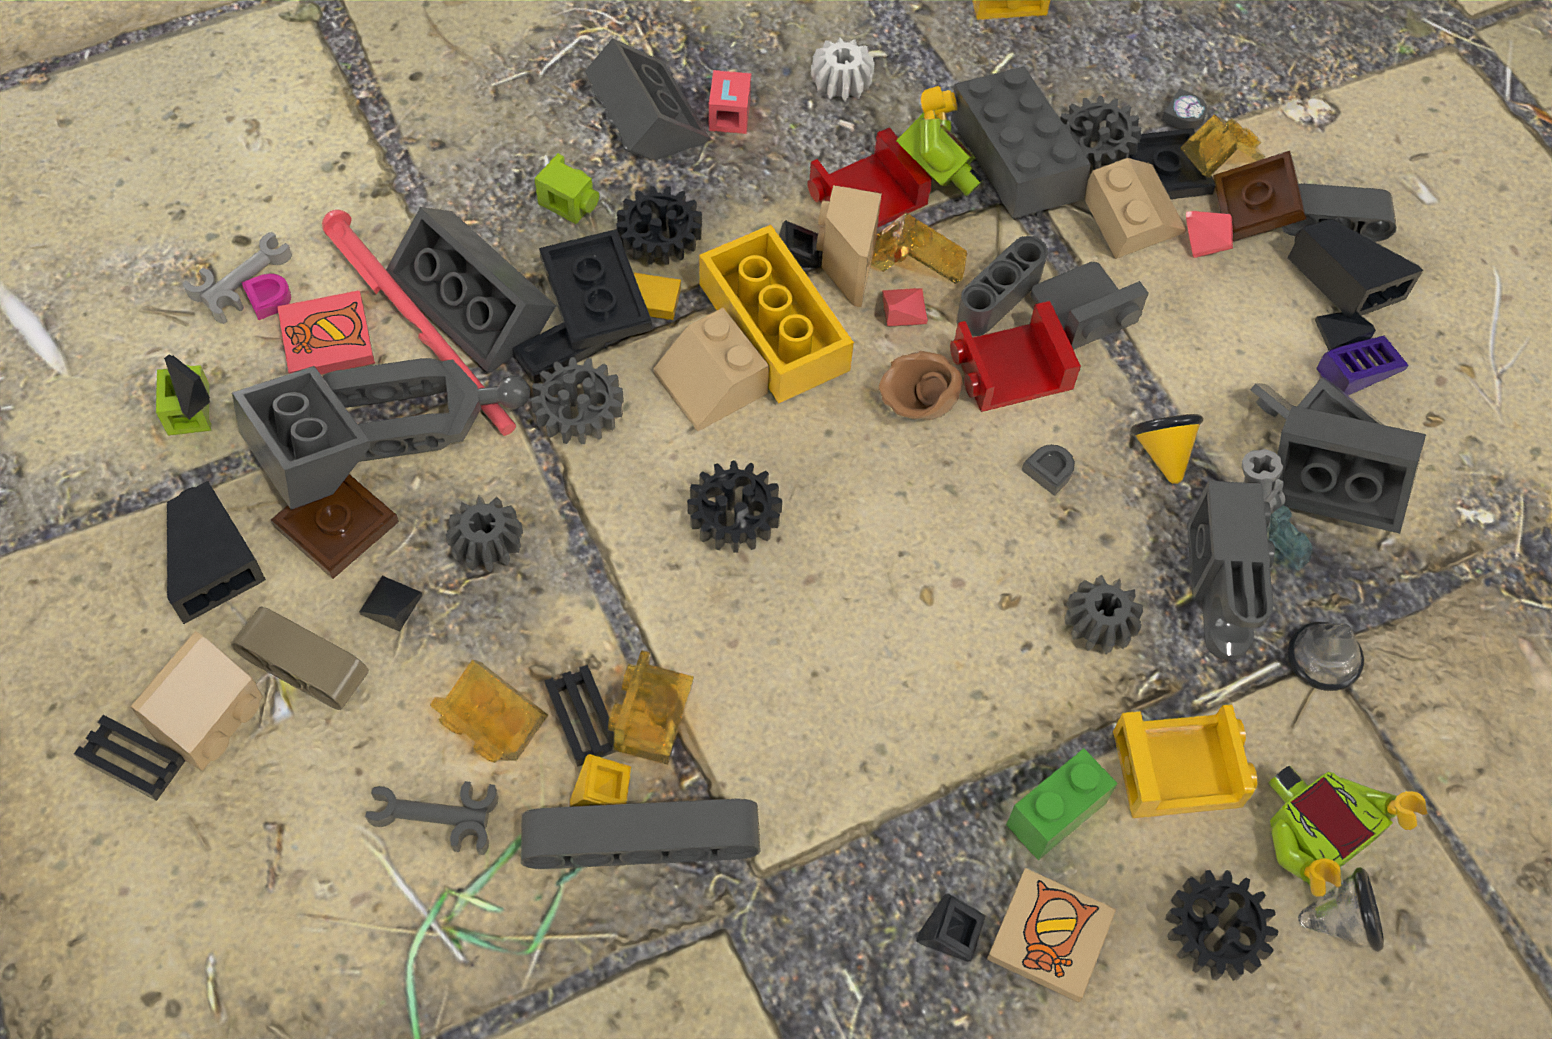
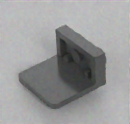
(1091, 303)

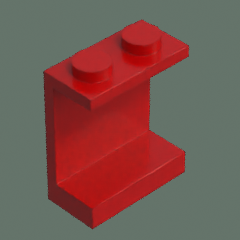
(888, 171)
(1017, 361)

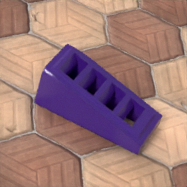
(1335, 370)

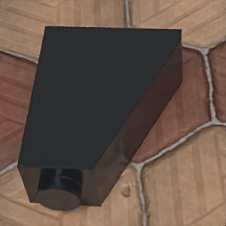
(1352, 269)
(205, 554)

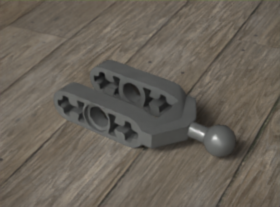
(420, 379)

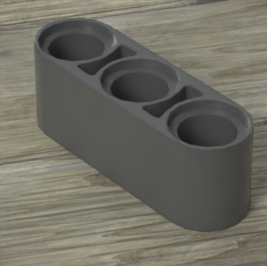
(1360, 209)
(1002, 284)

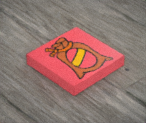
(326, 333)

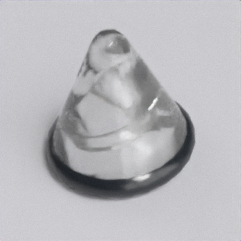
(1326, 655)
(1347, 912)

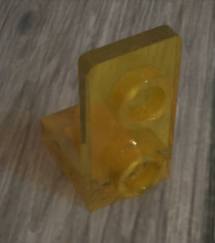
(1218, 142)
(924, 244)

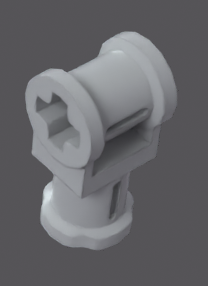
(1265, 468)

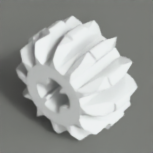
(842, 69)

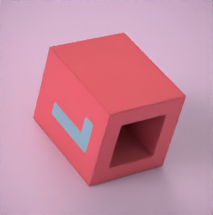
(729, 101)

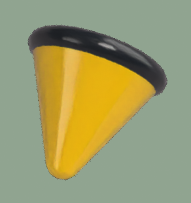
(1169, 442)

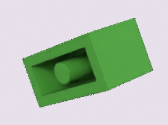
(1061, 803)

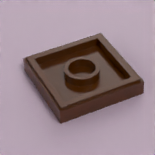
(1260, 195)
(337, 526)

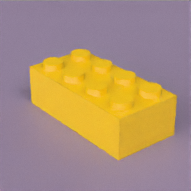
(777, 311)

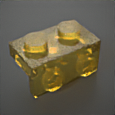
(651, 710)
(490, 713)

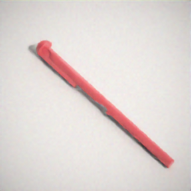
(336, 227)

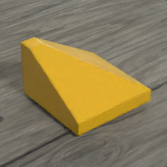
(601, 783)

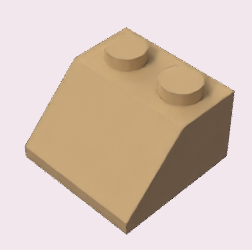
(1131, 206)
(849, 239)
(713, 370)
(197, 702)

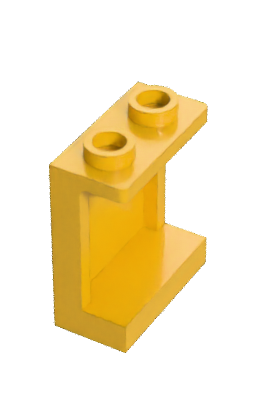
(1184, 763)

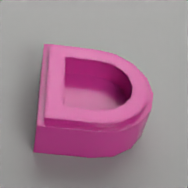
(267, 293)

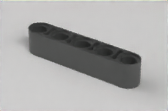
(639, 833)

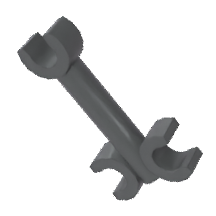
(468, 820)

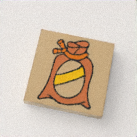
(1052, 935)

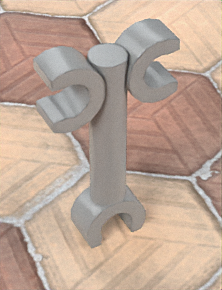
(222, 293)

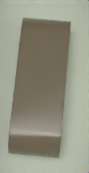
(300, 658)

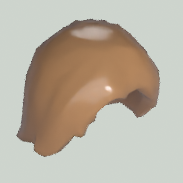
(921, 386)

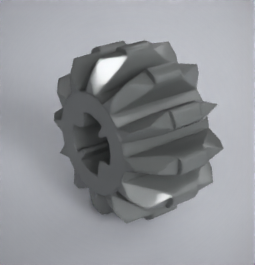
(484, 533)
(1087, 617)

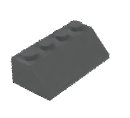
(468, 287)

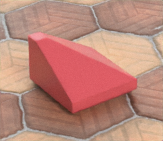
(1209, 232)
(904, 307)

